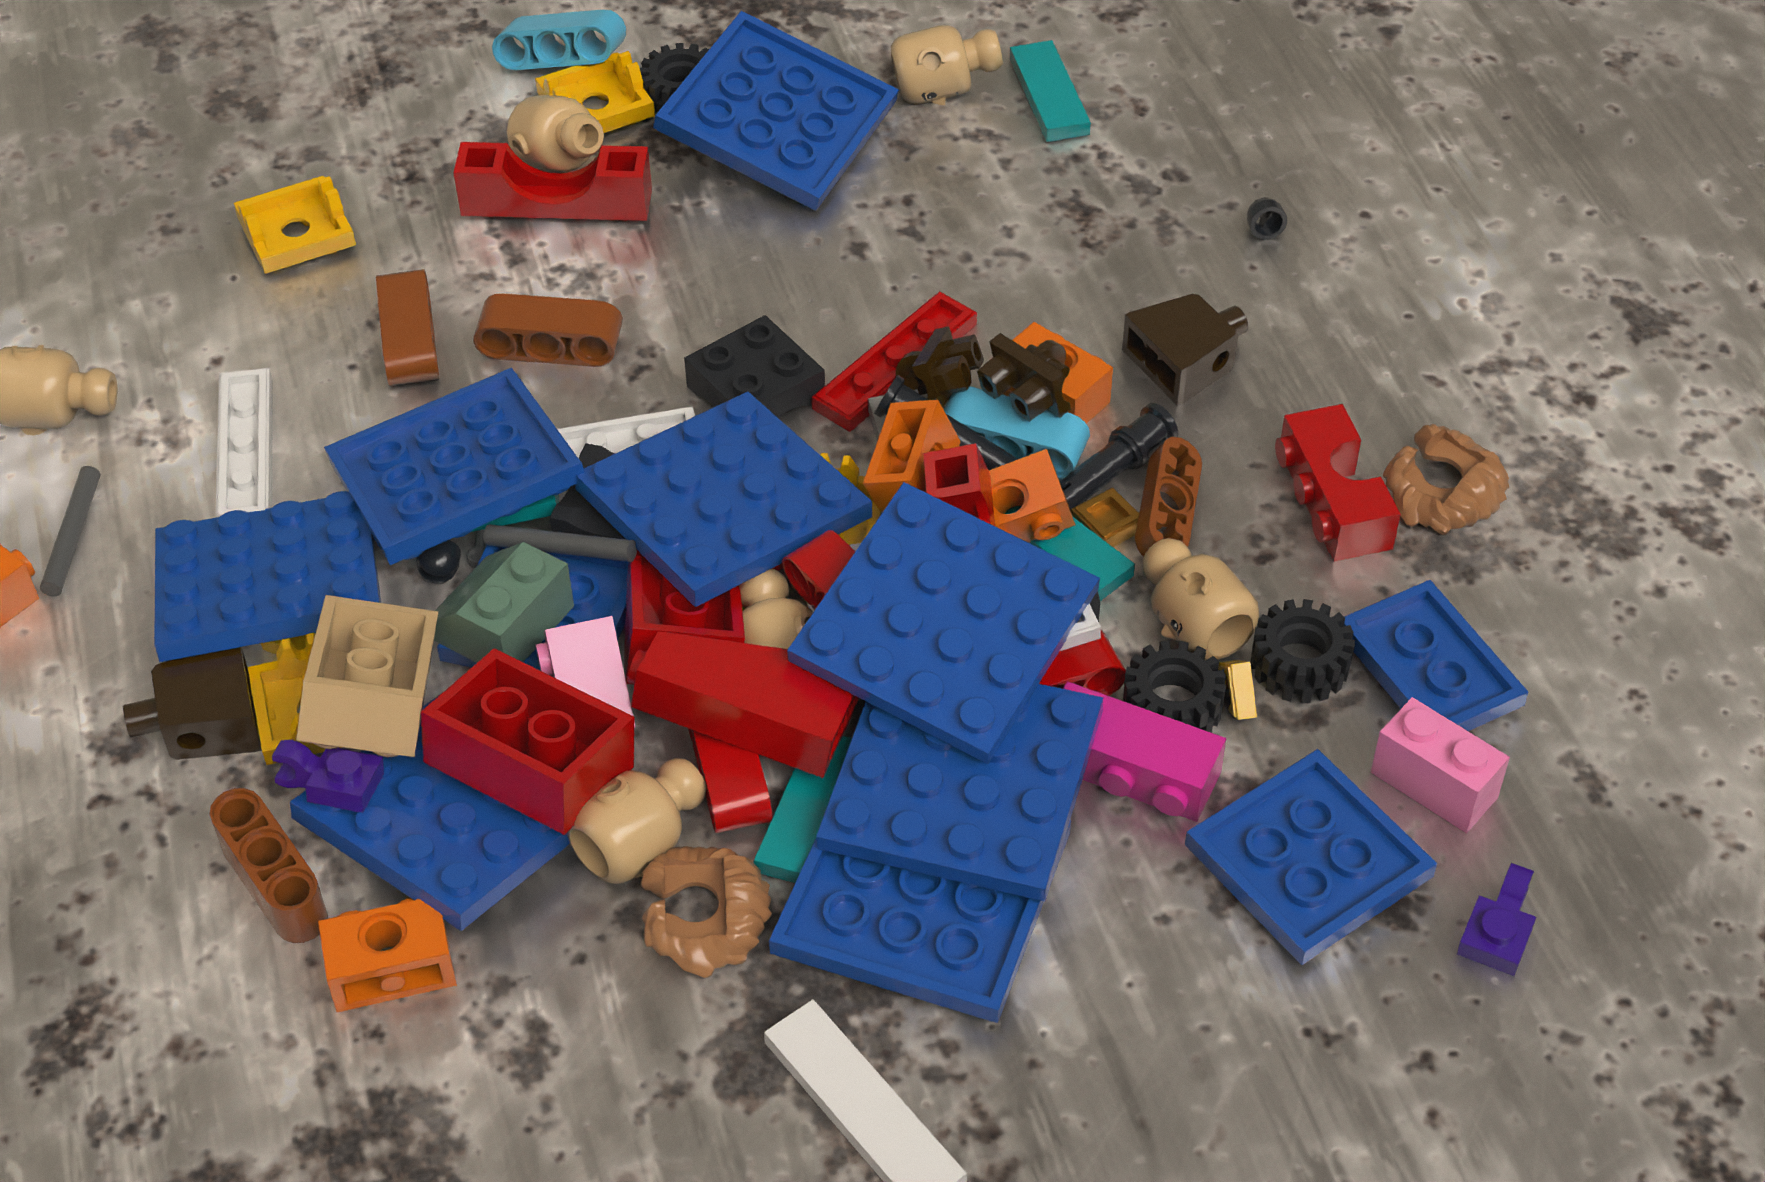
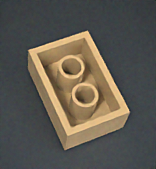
(367, 677)

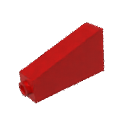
(743, 698)

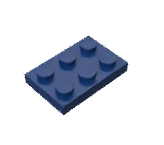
(1429, 652)

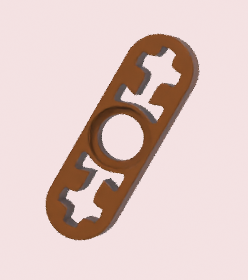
(1183, 488)

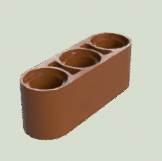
(407, 327)
(548, 330)
(268, 864)

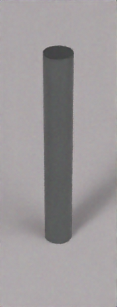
(70, 531)
(561, 542)

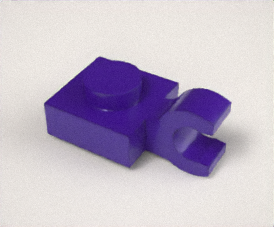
(335, 779)
(1498, 928)

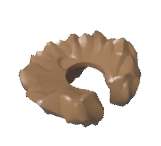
(1473, 498)
(726, 934)

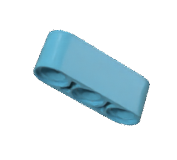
(544, 51)
(1002, 425)

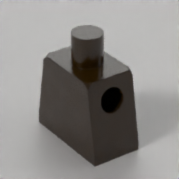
(1183, 344)
(199, 706)

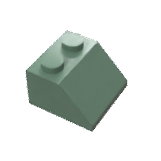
(506, 604)

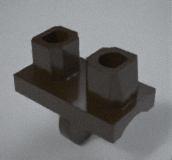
(941, 365)
(1033, 373)

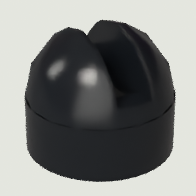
(1272, 218)
(439, 562)

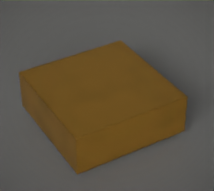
(1108, 517)

